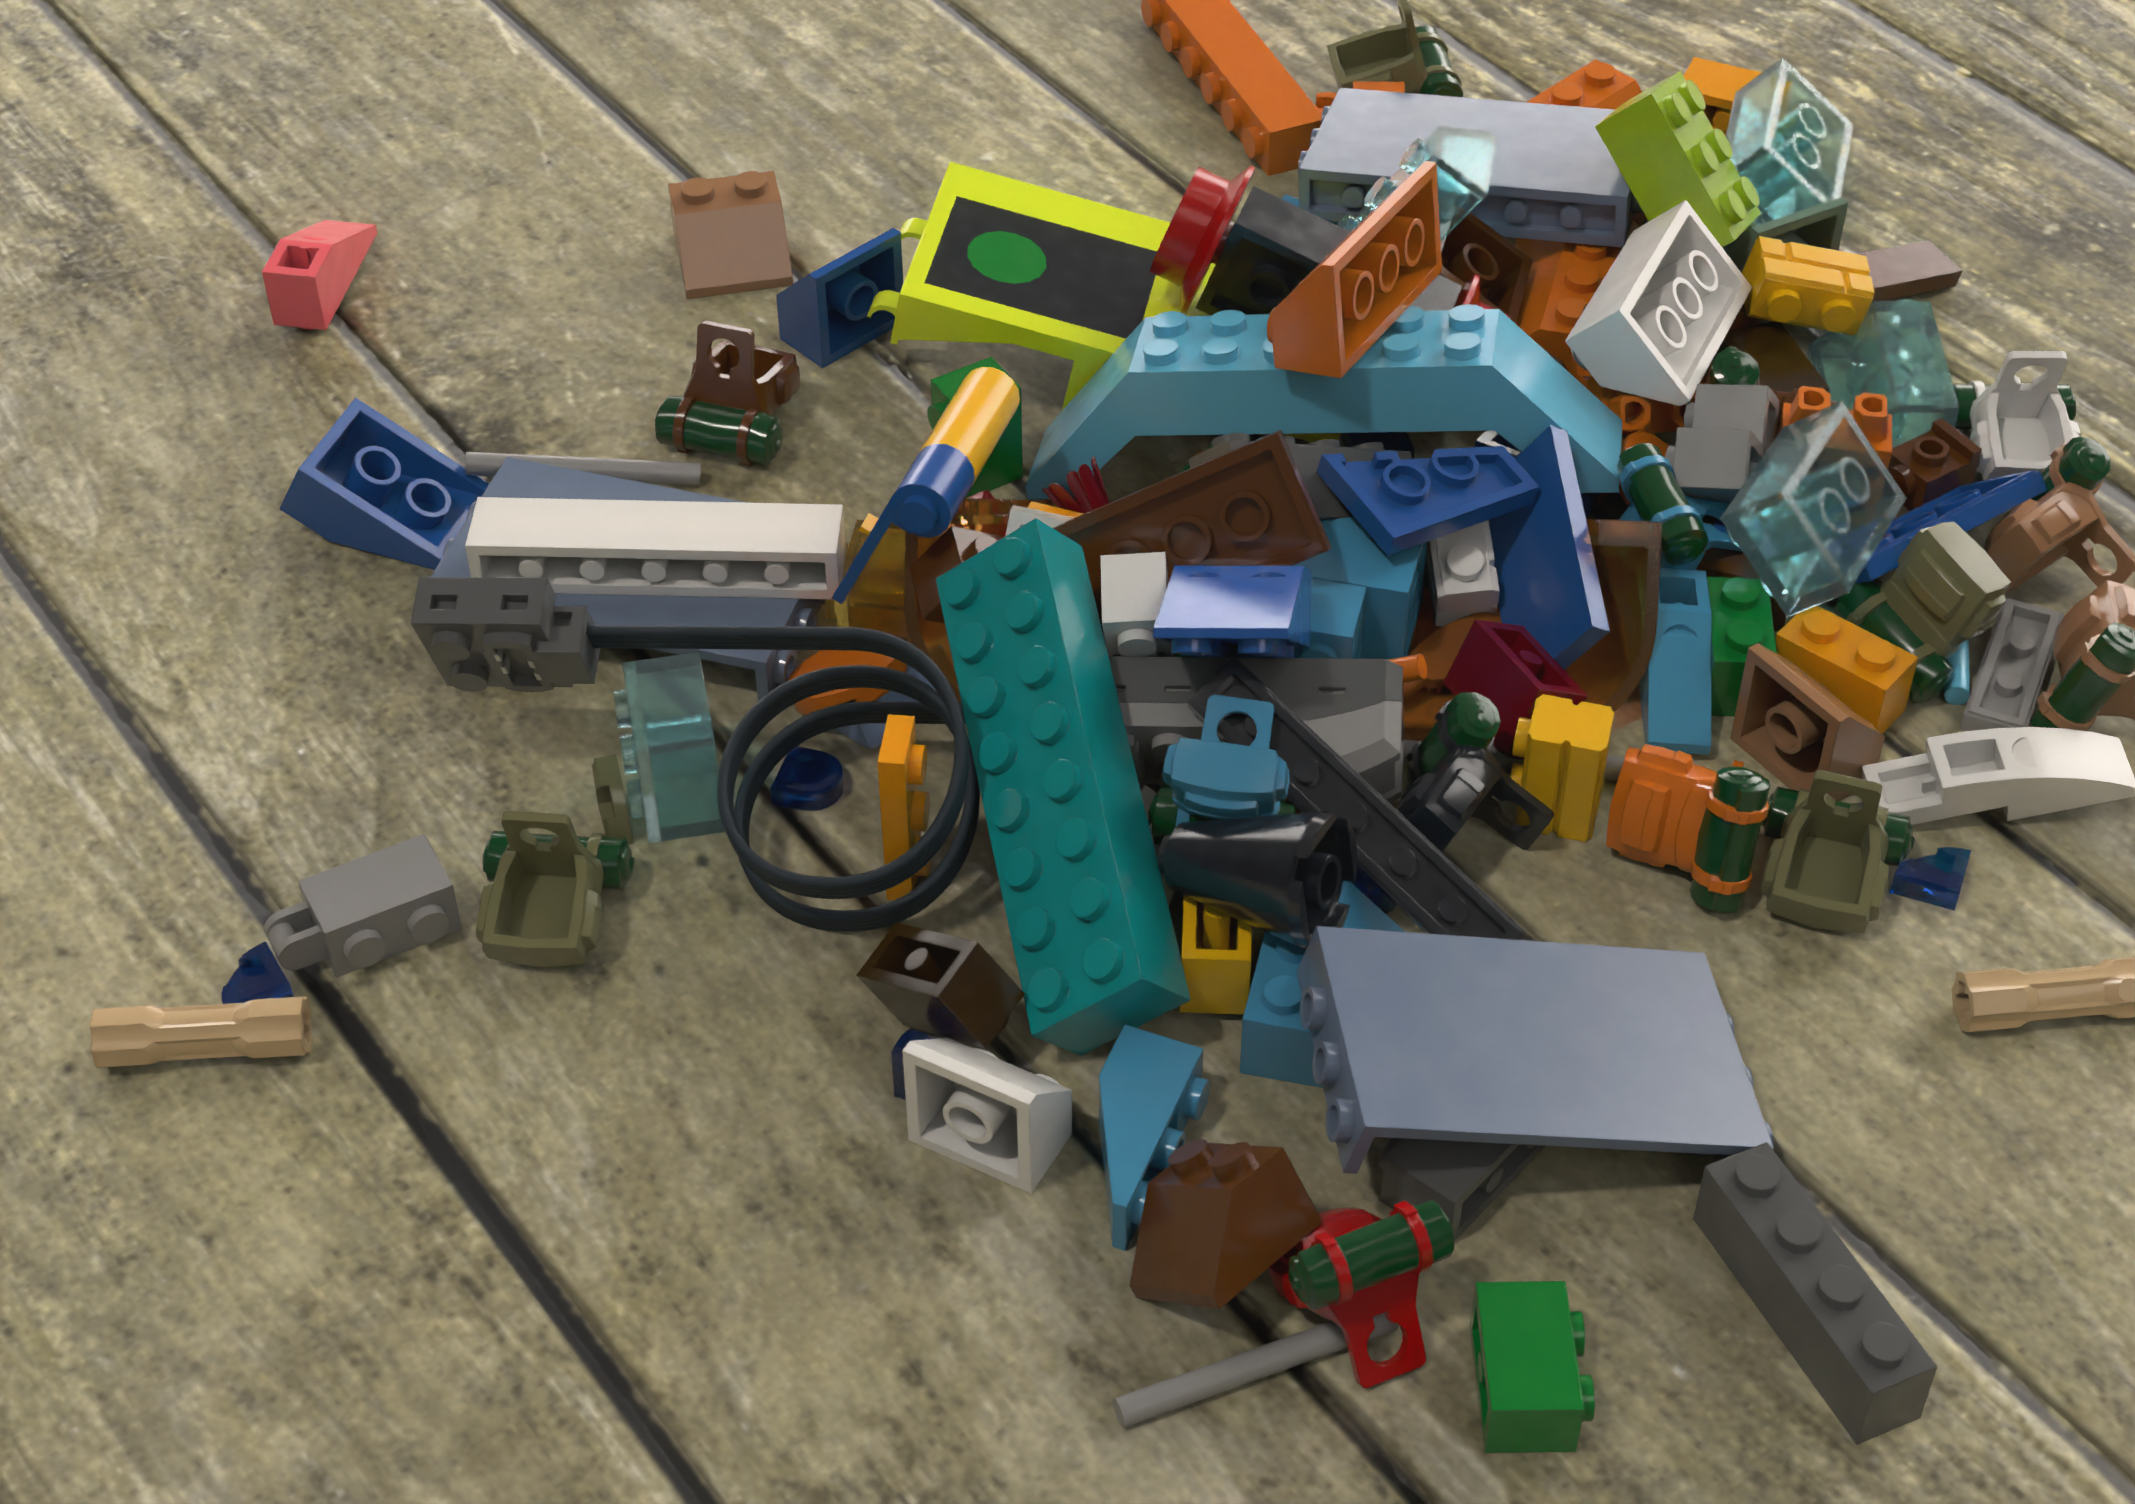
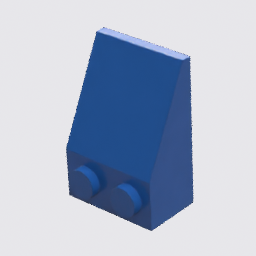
(382, 490)

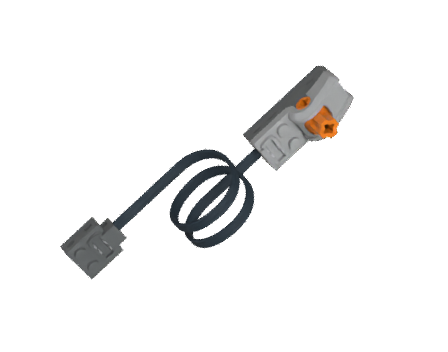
(518, 640)

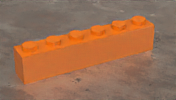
(1238, 78)

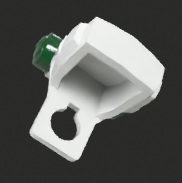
(2018, 421)

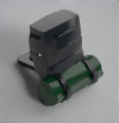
(1456, 775)

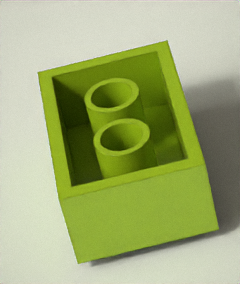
(1677, 156)

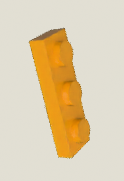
(902, 805)

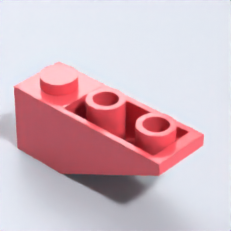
(313, 272)

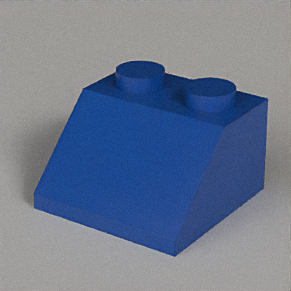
(829, 308)

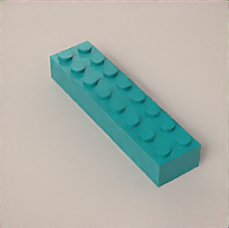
(1060, 791)

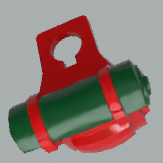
(1365, 1268)

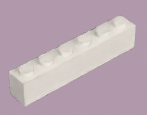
(661, 546)

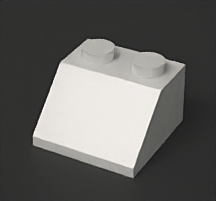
(984, 1111)

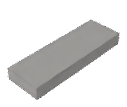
(2012, 667)

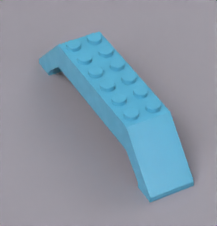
(1422, 375)

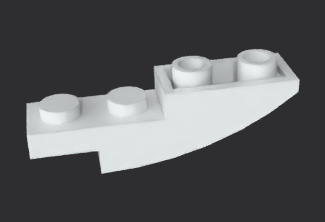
(2010, 768)

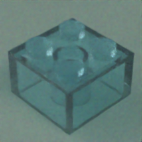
(669, 747)

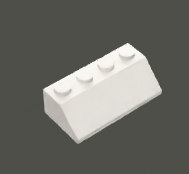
(1660, 310)

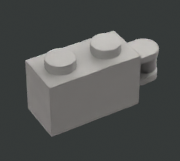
(367, 910)

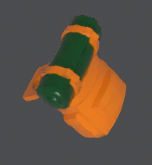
(1690, 819)

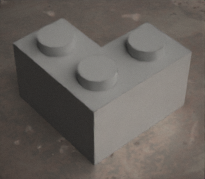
(1723, 439)

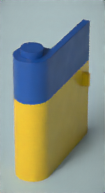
(944, 466)

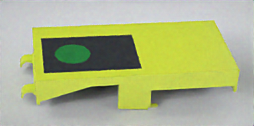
(1032, 273)

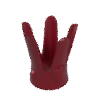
(1086, 488)

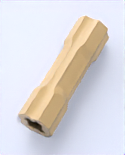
(2013, 997)
(201, 1031)

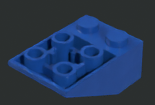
(1243, 607)

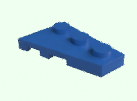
(1427, 498)

